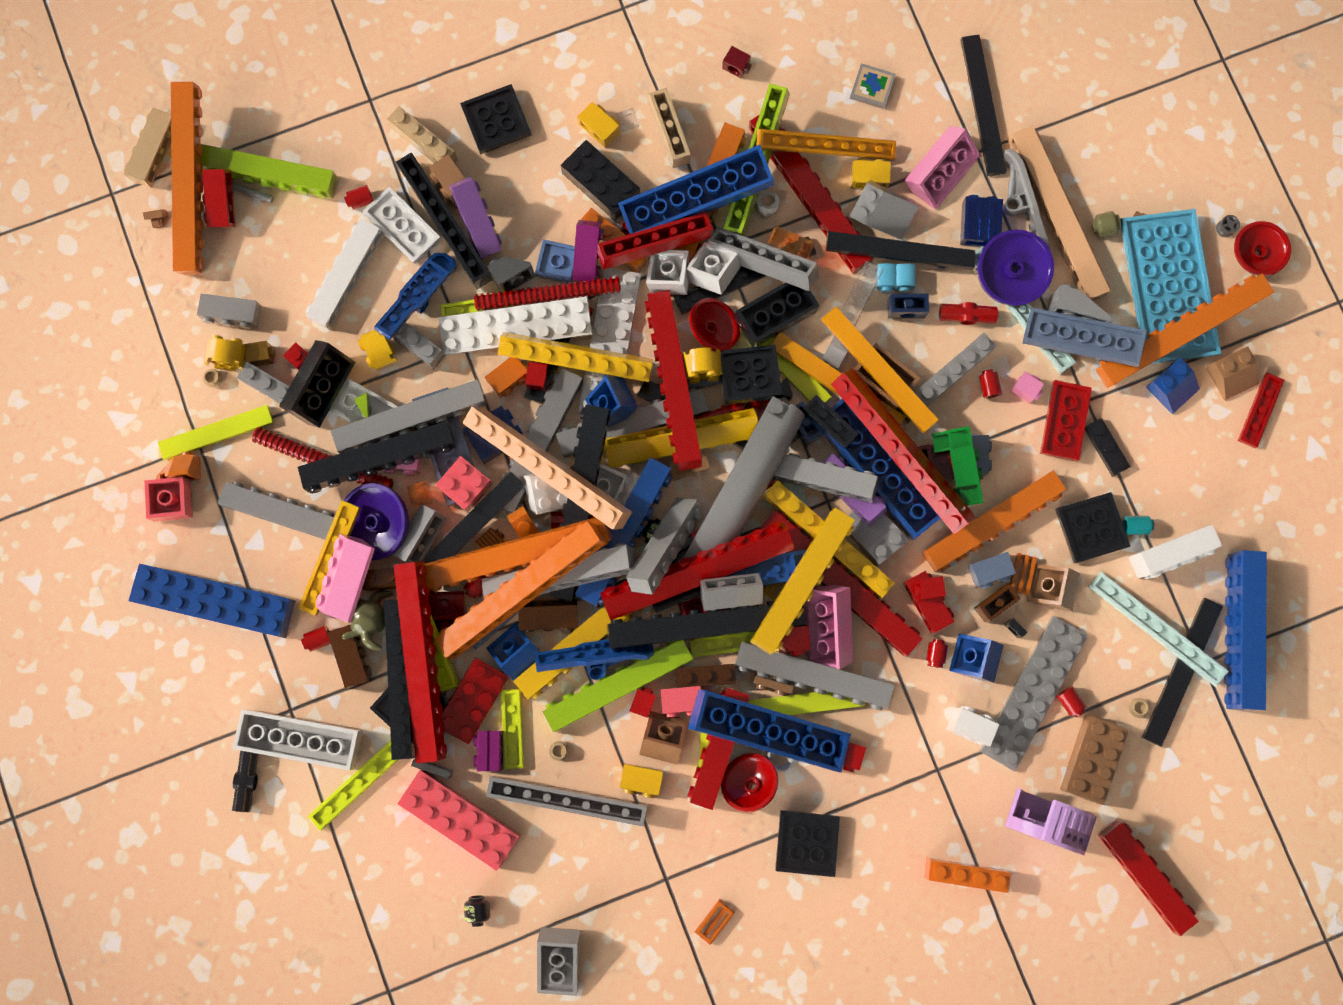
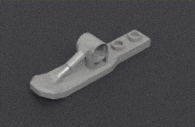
(1022, 195)

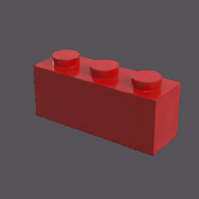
(218, 198)
(933, 611)

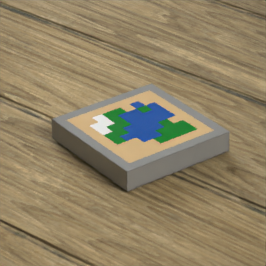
(872, 86)

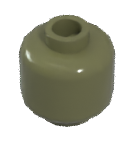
(1106, 224)

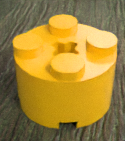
(378, 349)
(225, 353)
(702, 365)

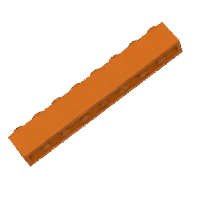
(728, 144)
(993, 521)

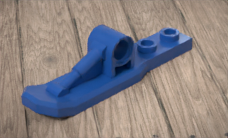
(416, 293)
(774, 569)
(592, 654)

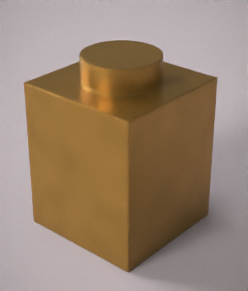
(259, 353)

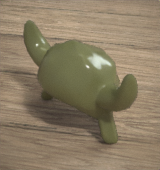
(369, 619)

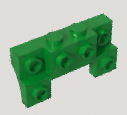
(964, 462)

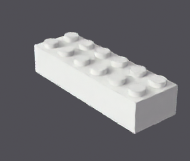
(297, 739)

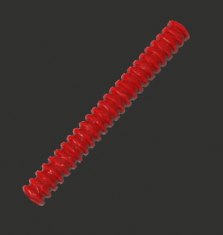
(547, 293)
(304, 453)

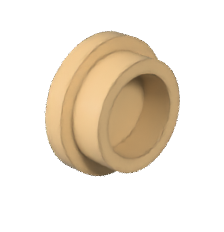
(212, 378)
(1138, 707)
(559, 750)

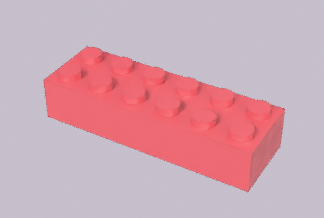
(459, 819)

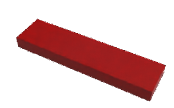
(1261, 410)

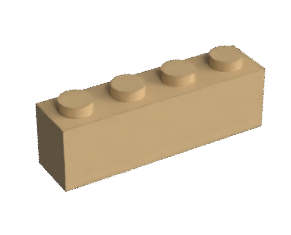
(669, 127)
(419, 136)
(150, 148)

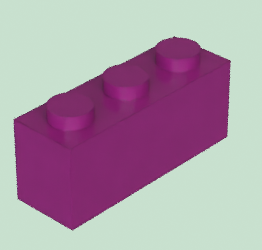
(585, 252)

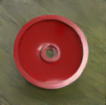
(1271, 244)
(714, 324)
(742, 775)

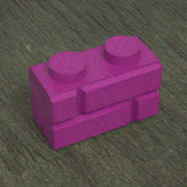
(489, 751)

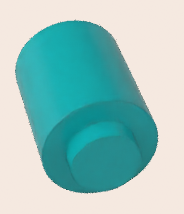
(1138, 525)

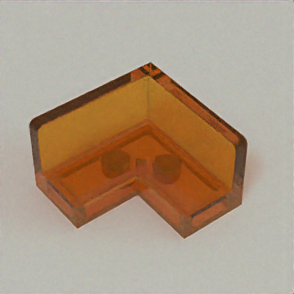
(791, 242)

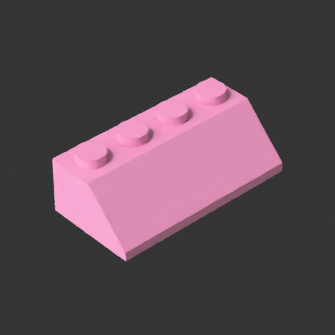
(943, 166)
(345, 577)
(830, 626)

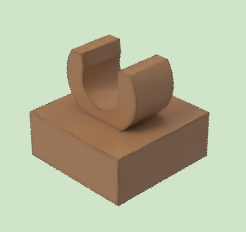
(156, 217)

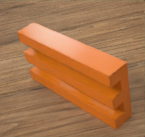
(1019, 556)
(712, 924)

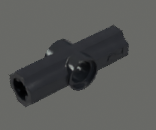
(245, 781)

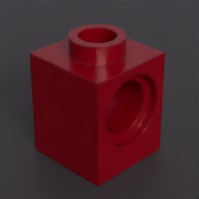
(736, 62)

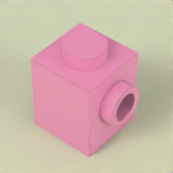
(1028, 387)

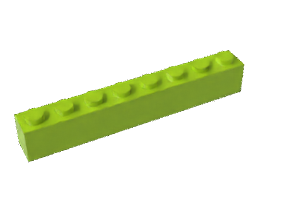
(769, 118)
(271, 171)
(616, 686)

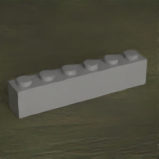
(768, 259)
(953, 371)
(827, 477)
(276, 511)
(664, 546)

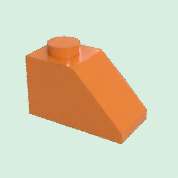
(183, 465)

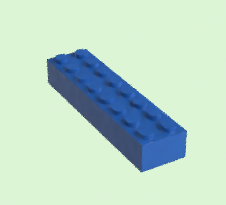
(699, 191)
(901, 496)
(641, 502)
(212, 600)
(1246, 630)
(769, 731)

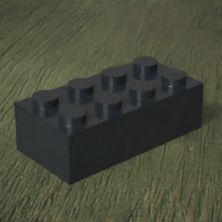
(599, 179)
(775, 313)
(317, 383)

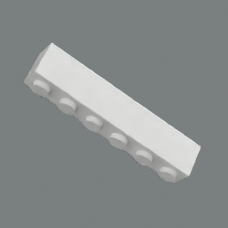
(344, 274)

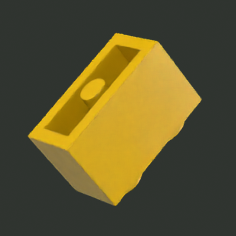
(598, 124)
(865, 170)
(641, 780)

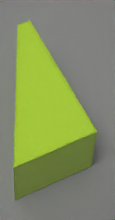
(363, 404)

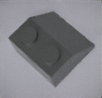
(510, 272)

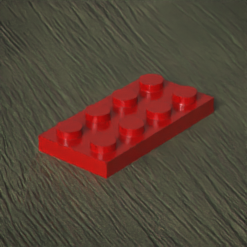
(1066, 420)
(472, 700)

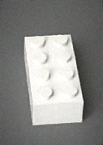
(1175, 553)

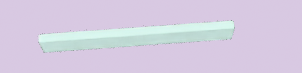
(1060, 360)
(1158, 629)

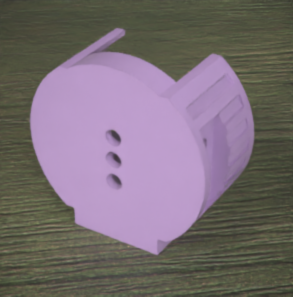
(1051, 821)

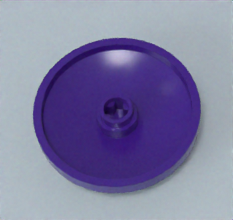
(1015, 267)
(382, 518)

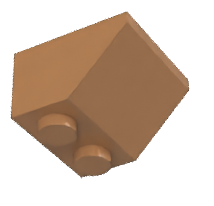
(1234, 373)
(1054, 587)
(663, 737)

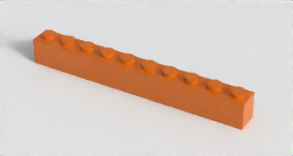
(186, 178)
(1190, 326)
(499, 556)
(520, 590)

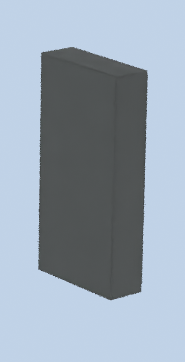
(433, 768)

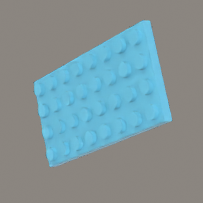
(1168, 276)

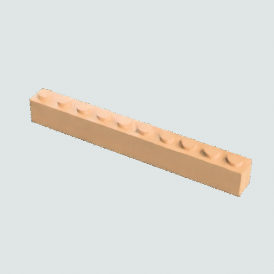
(1059, 215)
(547, 468)

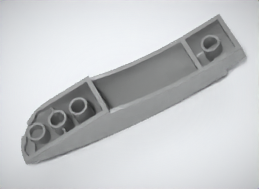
(749, 476)

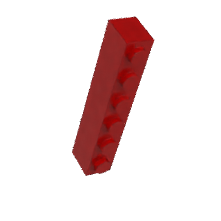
(654, 240)
(714, 764)
(1148, 878)

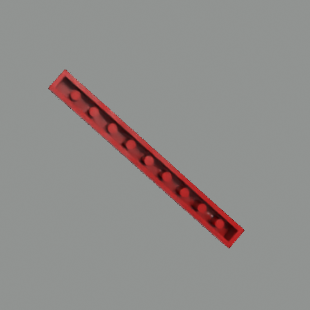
(815, 198)
(674, 381)
(903, 450)
(708, 564)
(863, 601)
(420, 662)

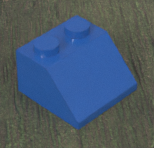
(1174, 385)
(613, 394)
(513, 651)
(976, 657)

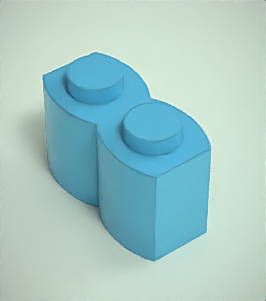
(896, 277)

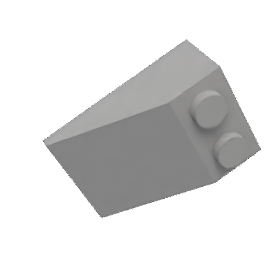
(884, 210)
(1075, 303)
(878, 540)
(558, 961)

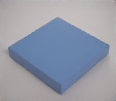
(555, 261)

